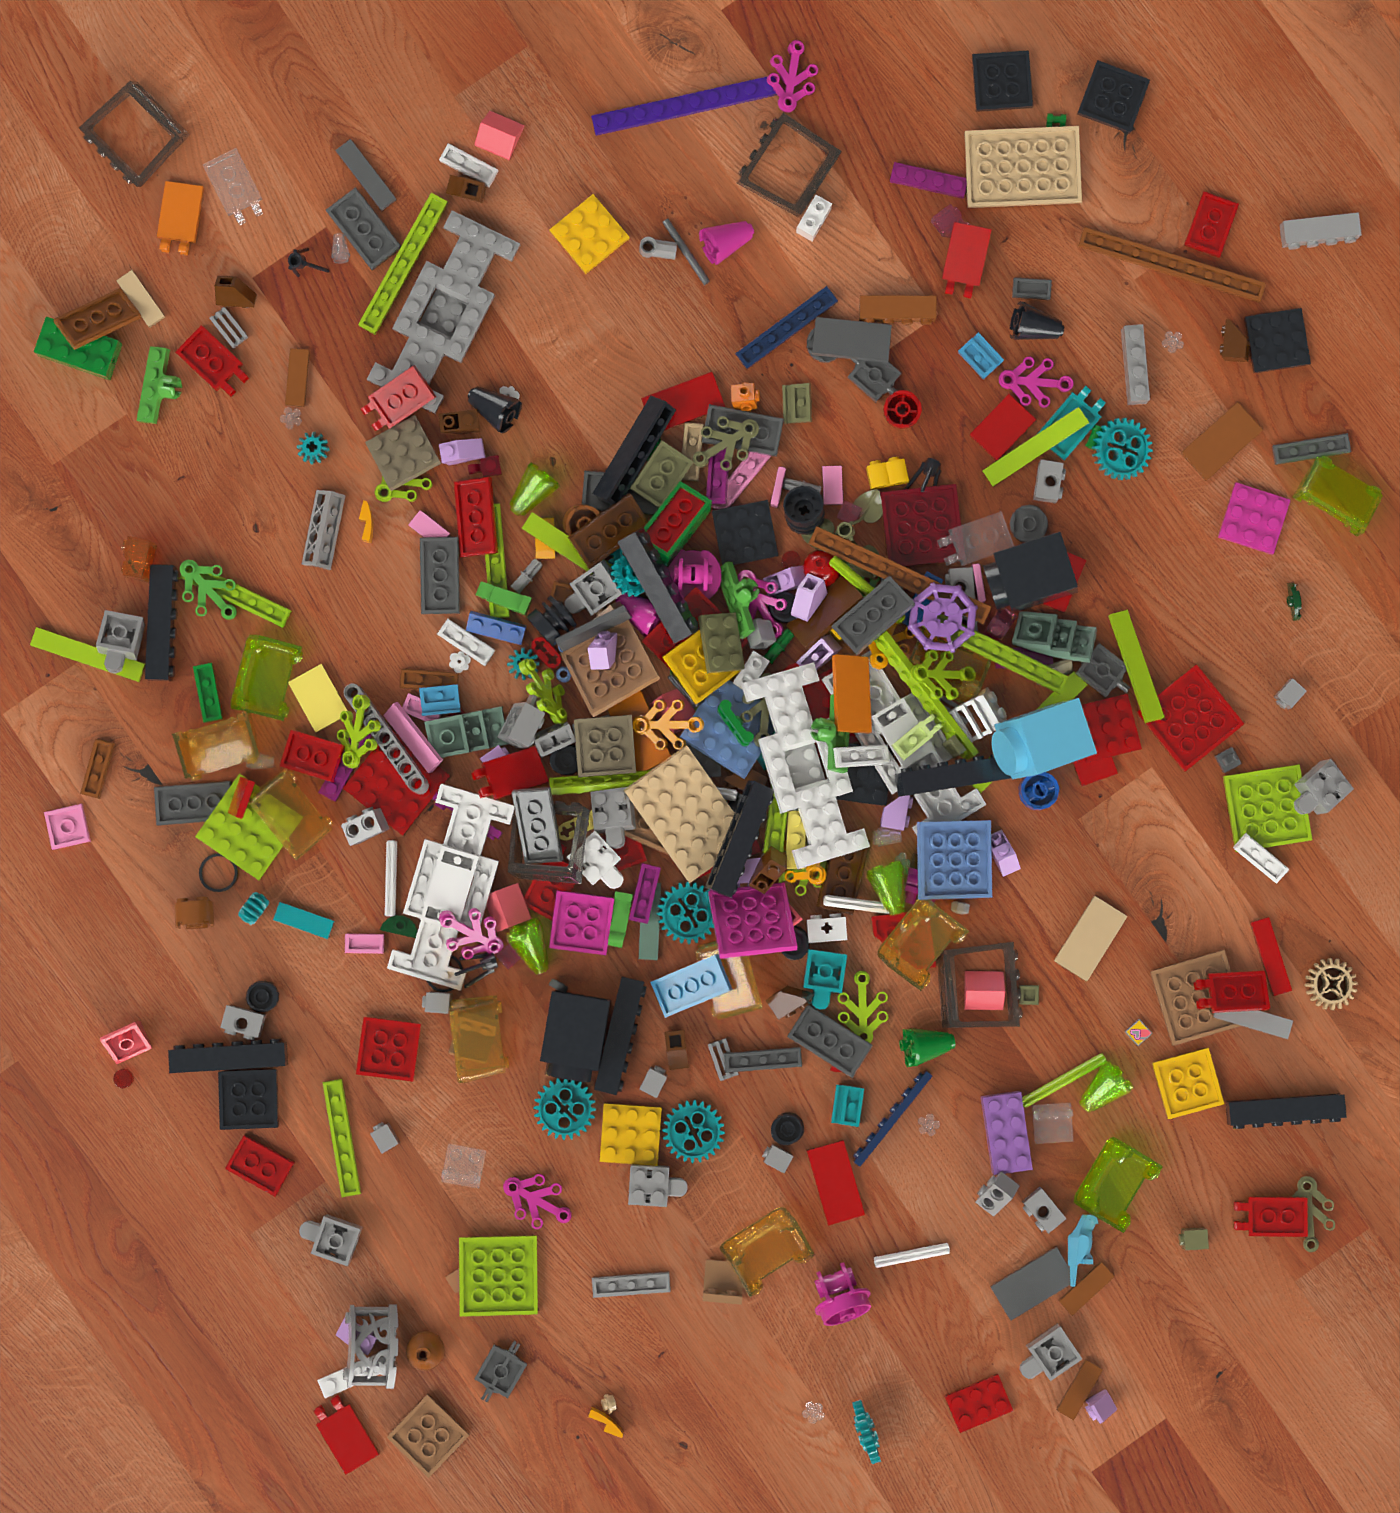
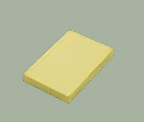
(318, 697)

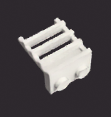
(986, 708)

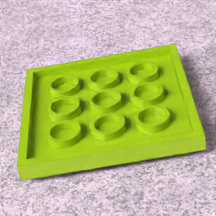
(1264, 806)
(242, 841)
(498, 1275)

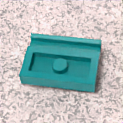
(847, 1105)

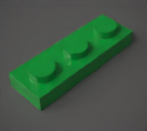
(208, 692)

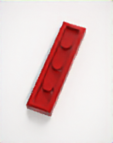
(1270, 956)

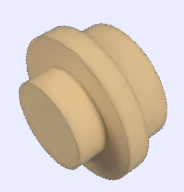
(608, 1403)

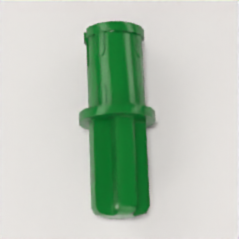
(778, 646)

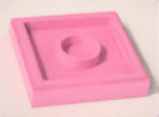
(67, 826)

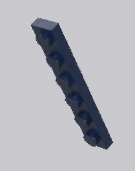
(786, 327)
(896, 1112)

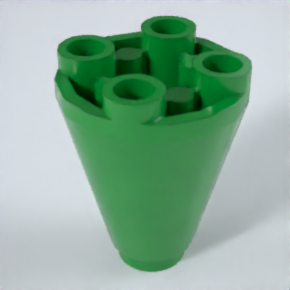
(924, 1045)

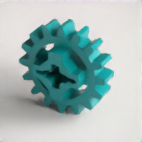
(626, 577)

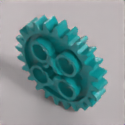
(1117, 466)
(673, 922)
(551, 1120)
(709, 1123)
(869, 1438)

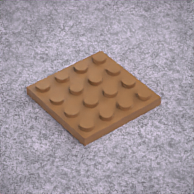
(610, 686)
(1178, 998)

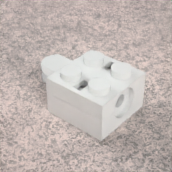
(600, 862)

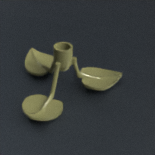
(871, 512)

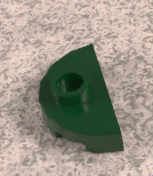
(1294, 601)
(400, 925)

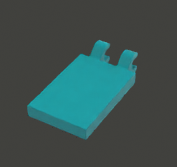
(1074, 401)

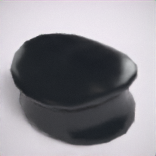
(784, 615)
(564, 760)
(802, 945)
(262, 996)
(787, 1128)

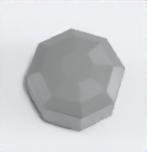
(959, 907)

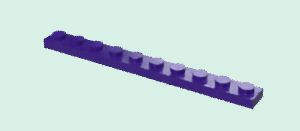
(682, 105)

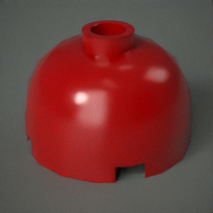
(902, 409)
(818, 565)

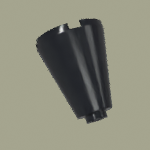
(1033, 324)
(495, 407)

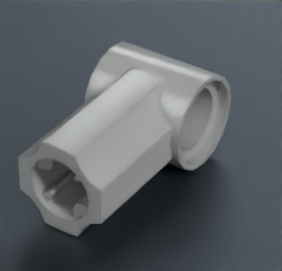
(660, 249)

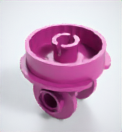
(696, 569)
(844, 1306)

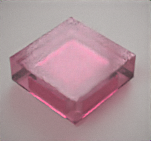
(849, 512)
(508, 956)

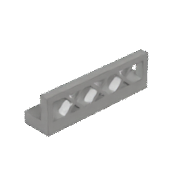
(326, 529)

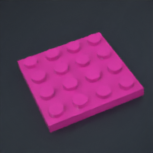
(752, 922)

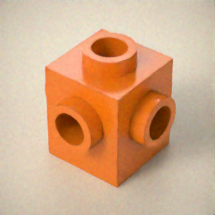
(744, 396)

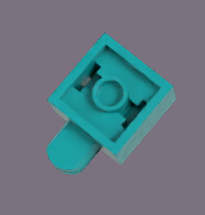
(824, 975)

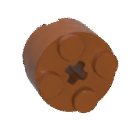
(576, 514)
(194, 913)

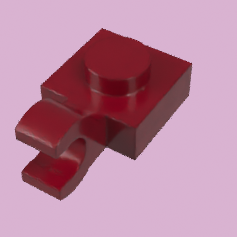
(489, 467)

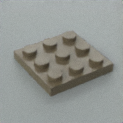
(403, 452)
(605, 745)

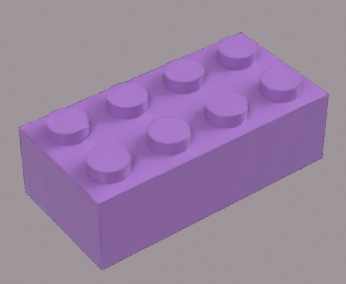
(1006, 1132)

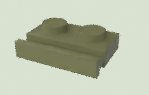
(797, 403)

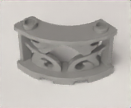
(388, 1368)

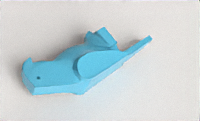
(1080, 1245)

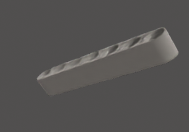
(392, 745)

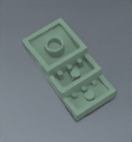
(1054, 636)
(466, 732)

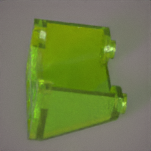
(1339, 494)
(265, 677)
(1114, 1182)

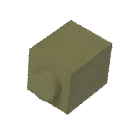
(1194, 1238)

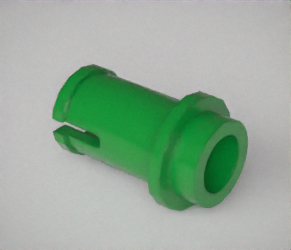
(1093, 435)

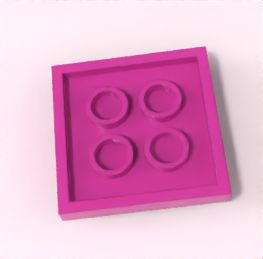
(1254, 518)
(581, 922)

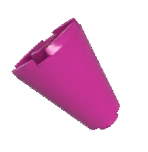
(725, 240)
(642, 612)

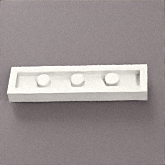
(334, 1382)

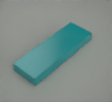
(303, 920)

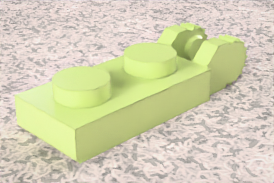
(915, 738)

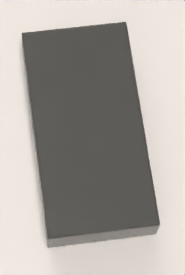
(1031, 288)

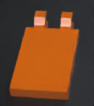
(179, 215)

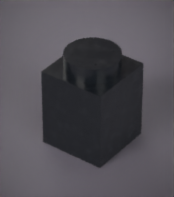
(1031, 574)
(574, 1035)

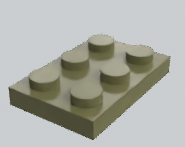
(661, 474)
(721, 642)

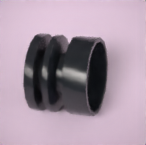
(802, 500)
(551, 620)

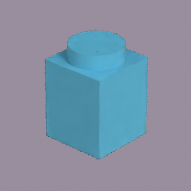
(1042, 739)

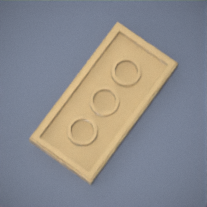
(1090, 938)

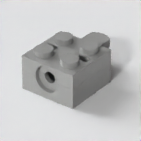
(593, 590)
(122, 639)
(522, 723)
(1321, 788)
(612, 815)
(653, 1186)
(333, 1237)
(1049, 1353)

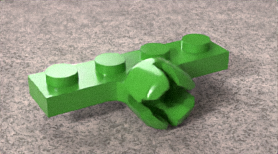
(156, 385)
(738, 597)
(828, 734)

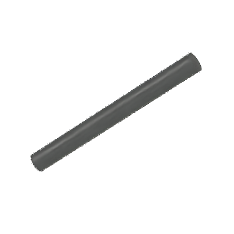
(686, 252)

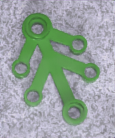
(206, 587)

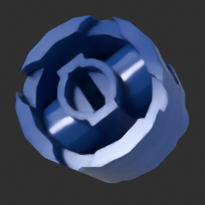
(1038, 791)

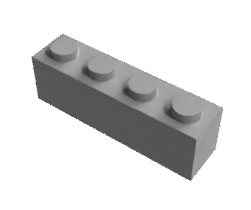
(1320, 230)
(1135, 364)

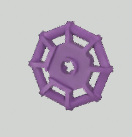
(949, 626)

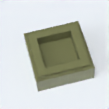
(953, 746)
(1029, 994)

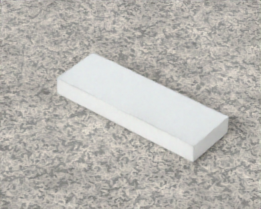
(468, 165)
(466, 642)
(861, 756)
(1261, 858)

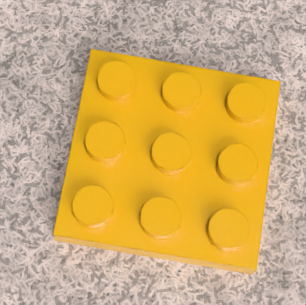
(589, 234)
(689, 667)
(1188, 1083)
(630, 1134)

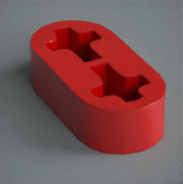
(549, 649)

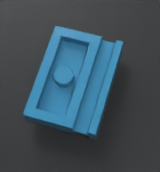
(980, 356)
(440, 700)

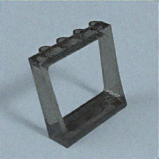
(176, 131)
(815, 181)
(568, 874)
(948, 989)

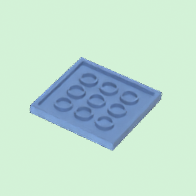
(717, 739)
(954, 859)

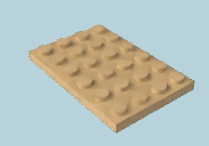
(1023, 167)
(683, 811)

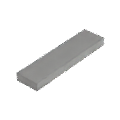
(1259, 1021)
(631, 1284)

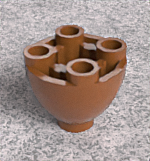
(431, 1345)

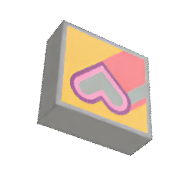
(1138, 1032)

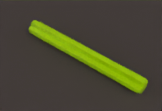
(854, 578)
(1063, 1080)

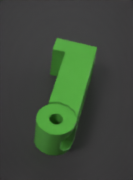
(504, 598)
(620, 918)

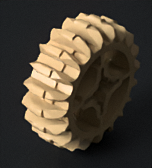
(1317, 994)

